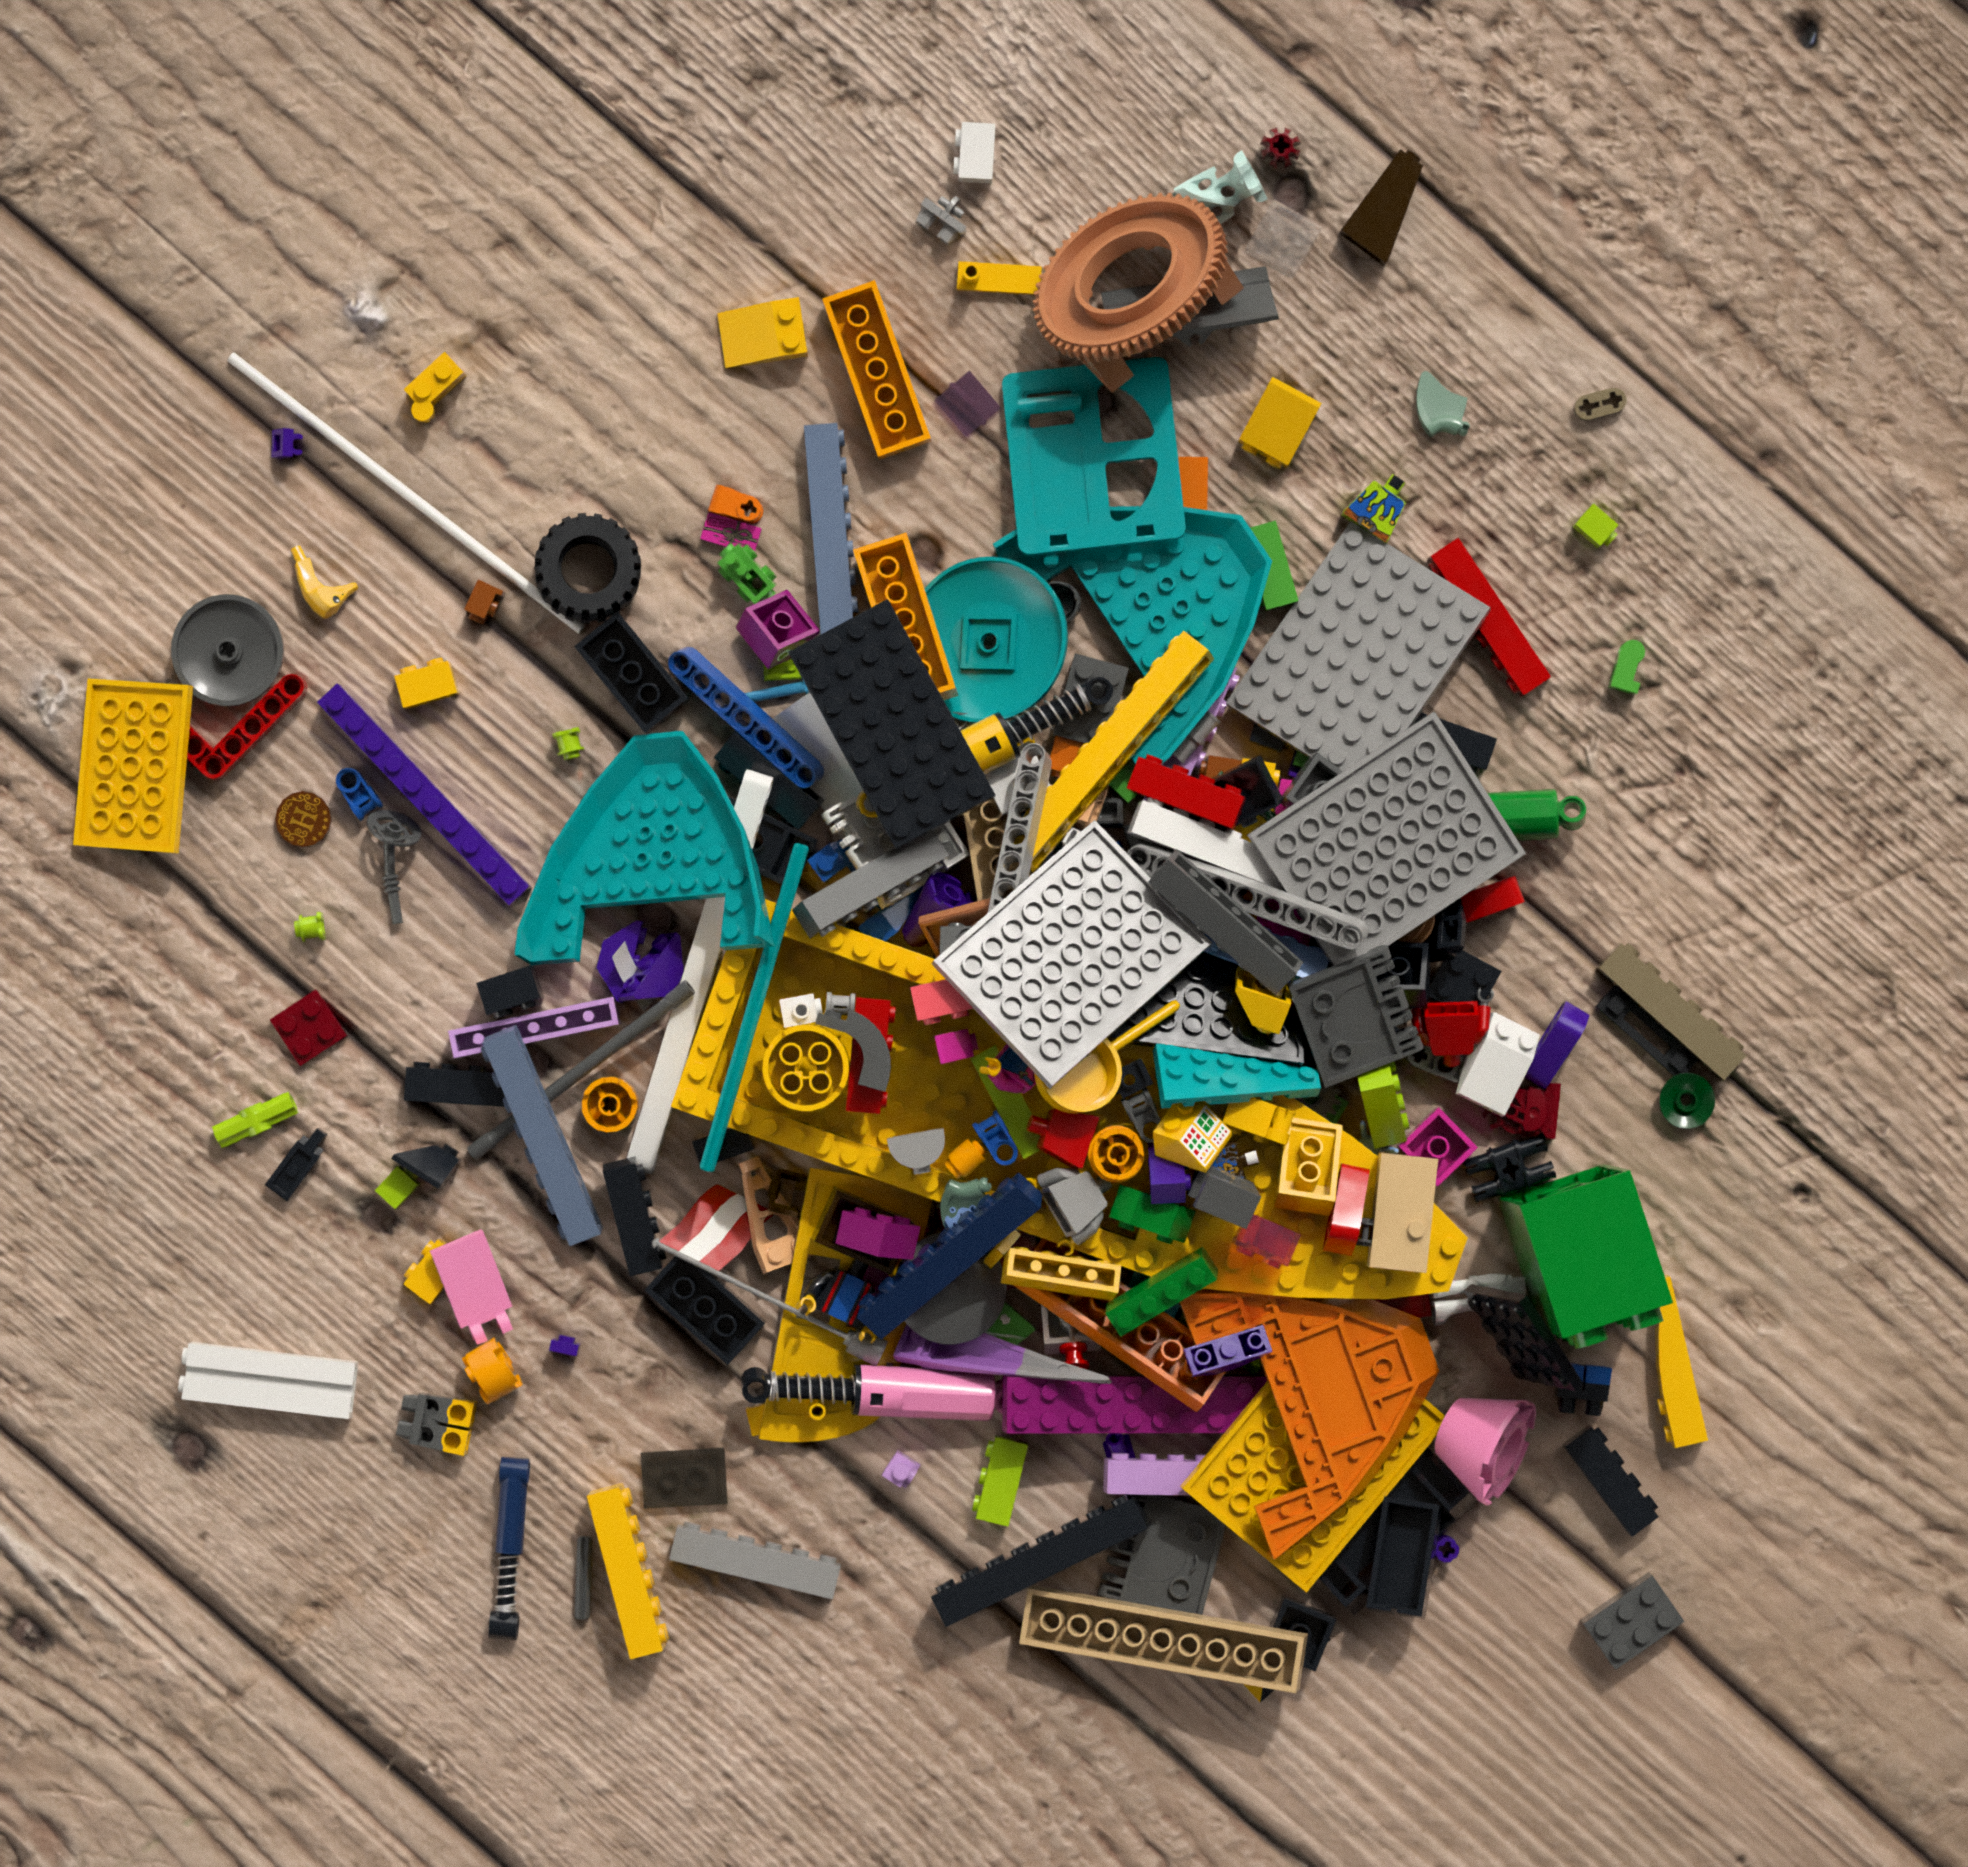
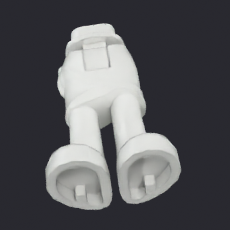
(1443, 1309)

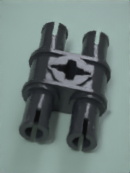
(1522, 1176)

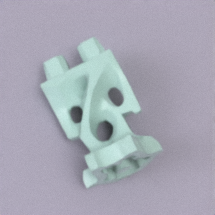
(1240, 178)

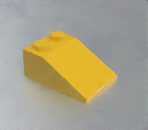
(763, 333)
(1309, 1167)

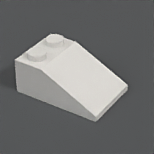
(1498, 1065)

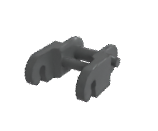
(1366, 1222)

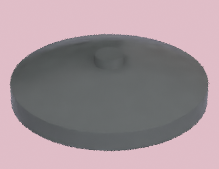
(227, 650)
(964, 1306)

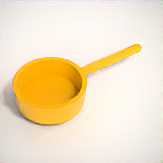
(1099, 1074)

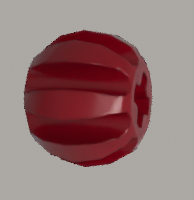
(1287, 142)

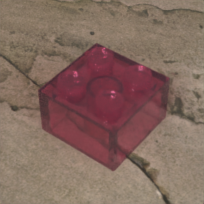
(1267, 1239)

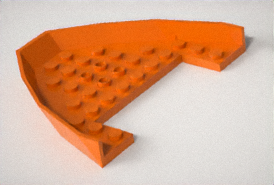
(1343, 1384)

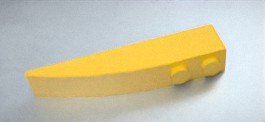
(1676, 1380)

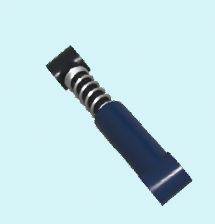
(509, 1542)

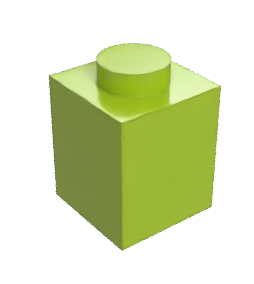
(1596, 526)
(398, 1186)

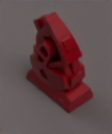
(1533, 1111)

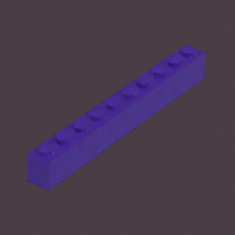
(424, 794)

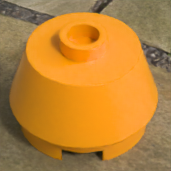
(1116, 1154)

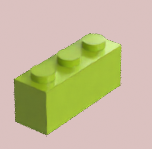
(1000, 1480)

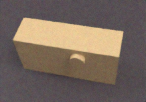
(1402, 1212)

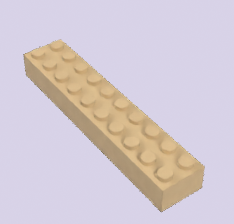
(1163, 1638)

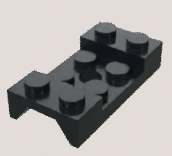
(777, 847)

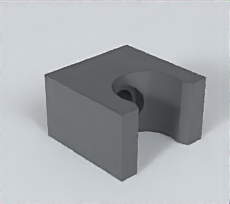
(1224, 1195)

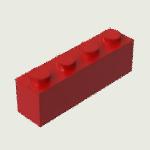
(1185, 792)
(861, 1097)

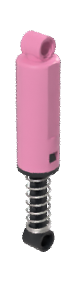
(887, 1391)

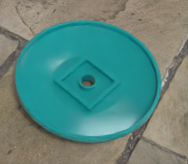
(1030, 631)

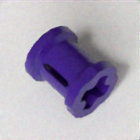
(1450, 1555)

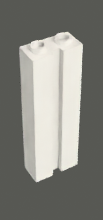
(268, 1380)

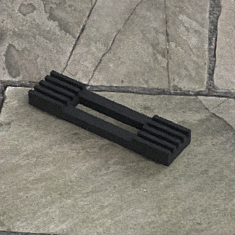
(1617, 1005)

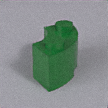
(1167, 1220)

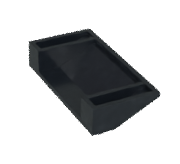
(1424, 1482)

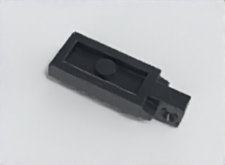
(297, 1165)

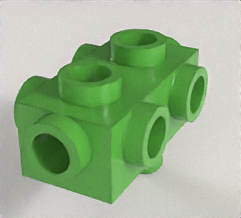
(740, 566)

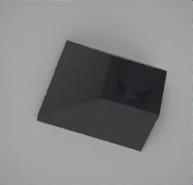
(430, 1163)

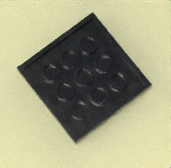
(1522, 1337)

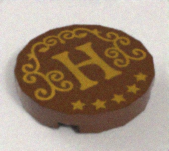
(303, 819)

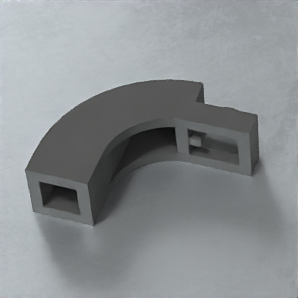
(875, 1051)

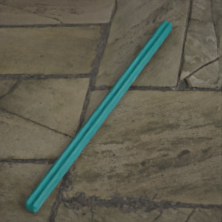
(753, 1009)

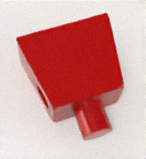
(1064, 1135)

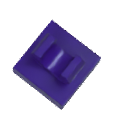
(283, 443)

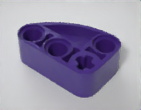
(1556, 1044)

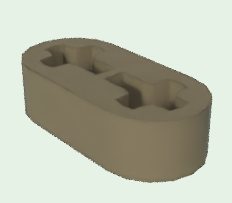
(1598, 397)

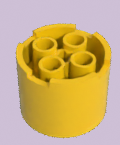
(821, 1050)

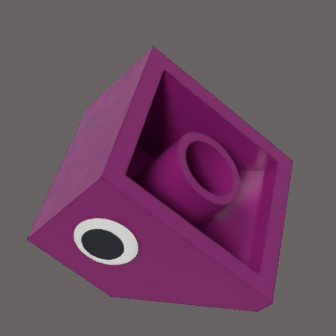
(776, 628)

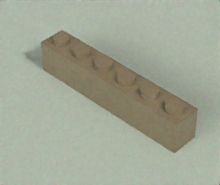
(1671, 1011)

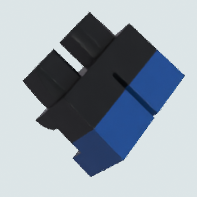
(1594, 1390)

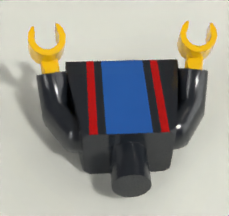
(839, 1294)

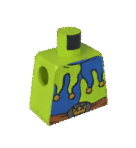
(1377, 508)

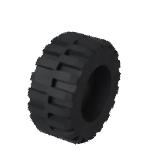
(595, 531)

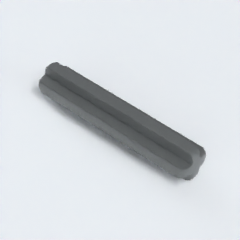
(583, 1577)

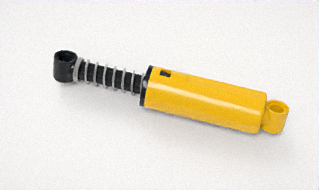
(996, 740)

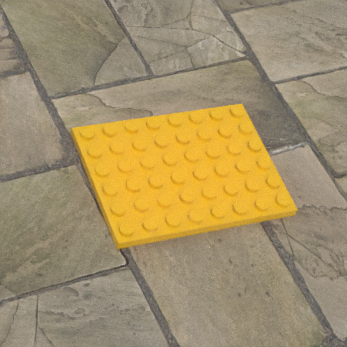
(1258, 1464)

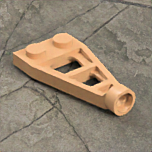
(769, 1253)

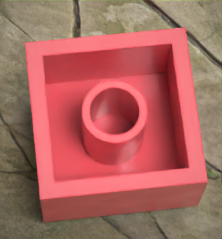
(936, 1000)

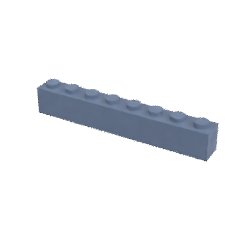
(830, 524)
(542, 1135)

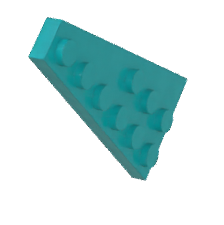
(1219, 1078)

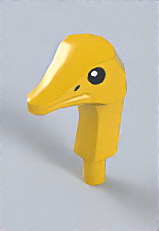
(322, 599)

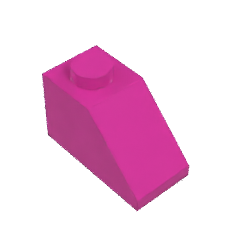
(956, 1045)

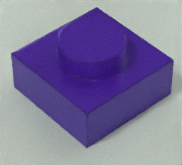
(565, 1345)

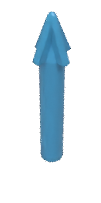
(779, 691)

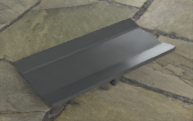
(1248, 307)

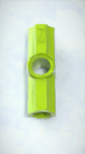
(255, 1119)

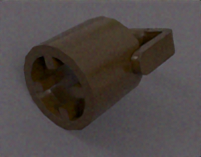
(798, 1195)

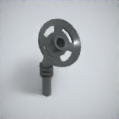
(391, 838)

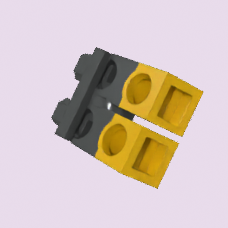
(429, 1420)

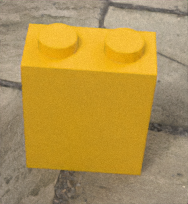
(1278, 423)

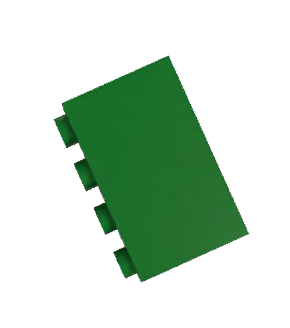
(1587, 1254)

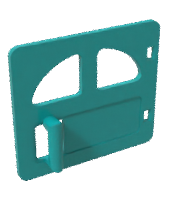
(1062, 468)

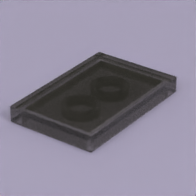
(684, 1477)

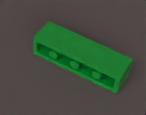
(1161, 1291)

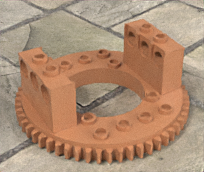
(1106, 335)

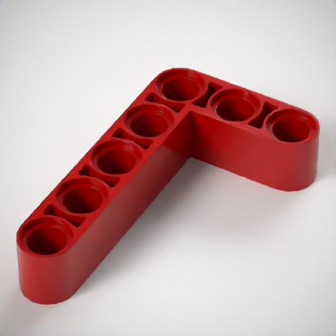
(240, 731)

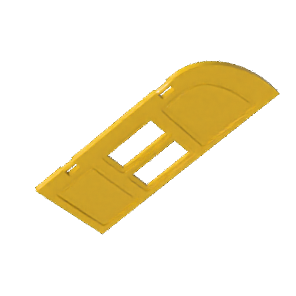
(812, 1349)

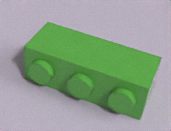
(1279, 586)

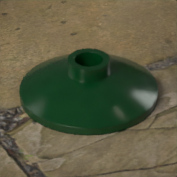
(1701, 1100)

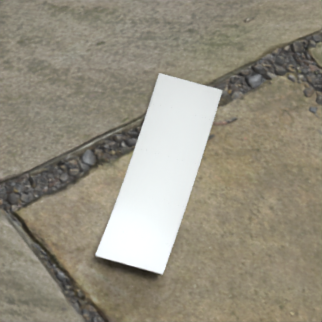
(626, 969)

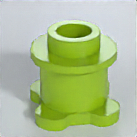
(568, 743)
(310, 927)

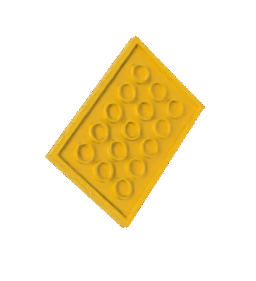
(133, 765)

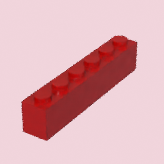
(1498, 631)

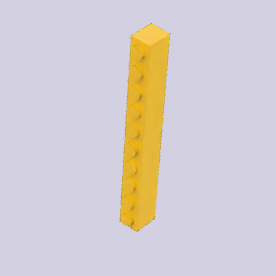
(1117, 741)

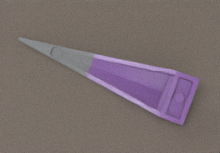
(987, 1356)

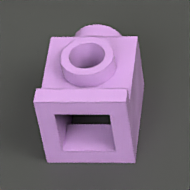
(901, 1469)

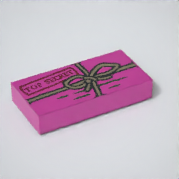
(726, 531)

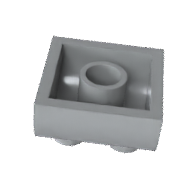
(917, 1149)

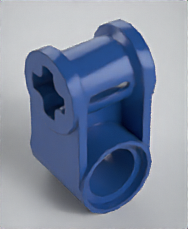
(358, 794)
(995, 1137)

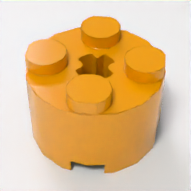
(594, 1102)
(491, 1370)

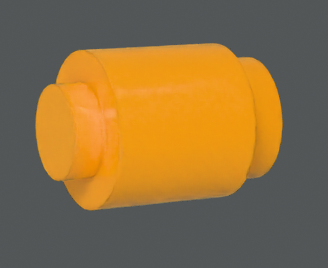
(965, 1158)

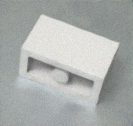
(976, 152)

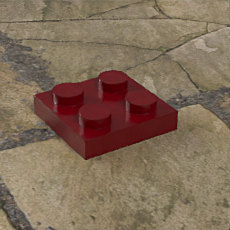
(308, 1027)

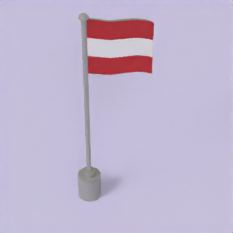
(717, 1233)

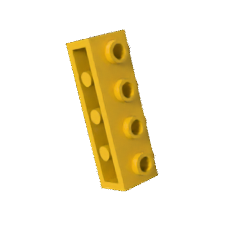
(1061, 1273)

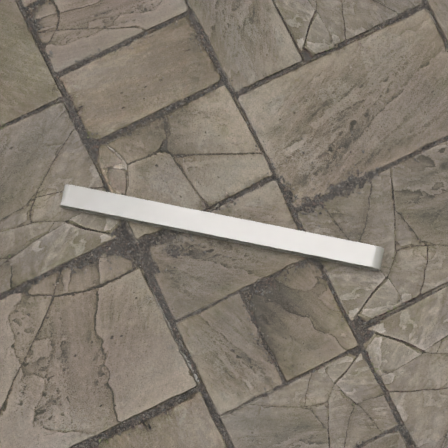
(699, 973)

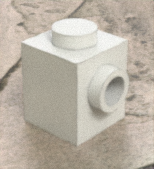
(800, 1010)

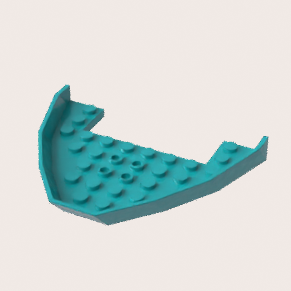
(1157, 590)
(646, 835)

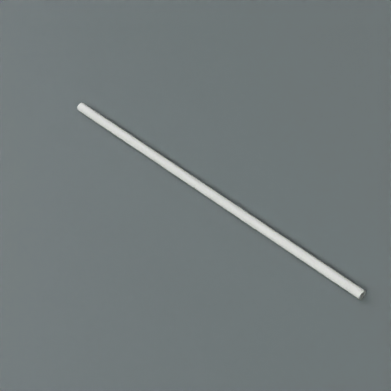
(397, 486)

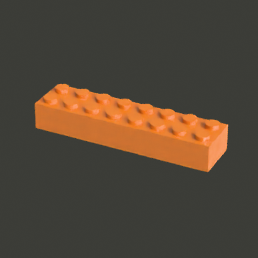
(1150, 1349)

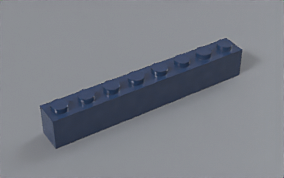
(949, 1255)

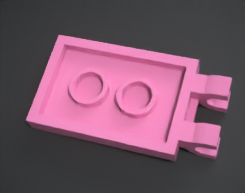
(473, 1284)

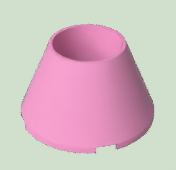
(1485, 1442)

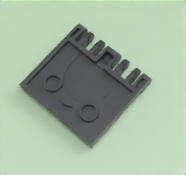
(1351, 1019)
(1169, 1560)

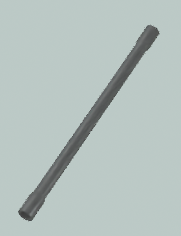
(669, 1002)

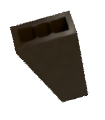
(1382, 211)

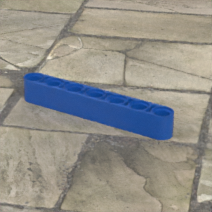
(758, 718)

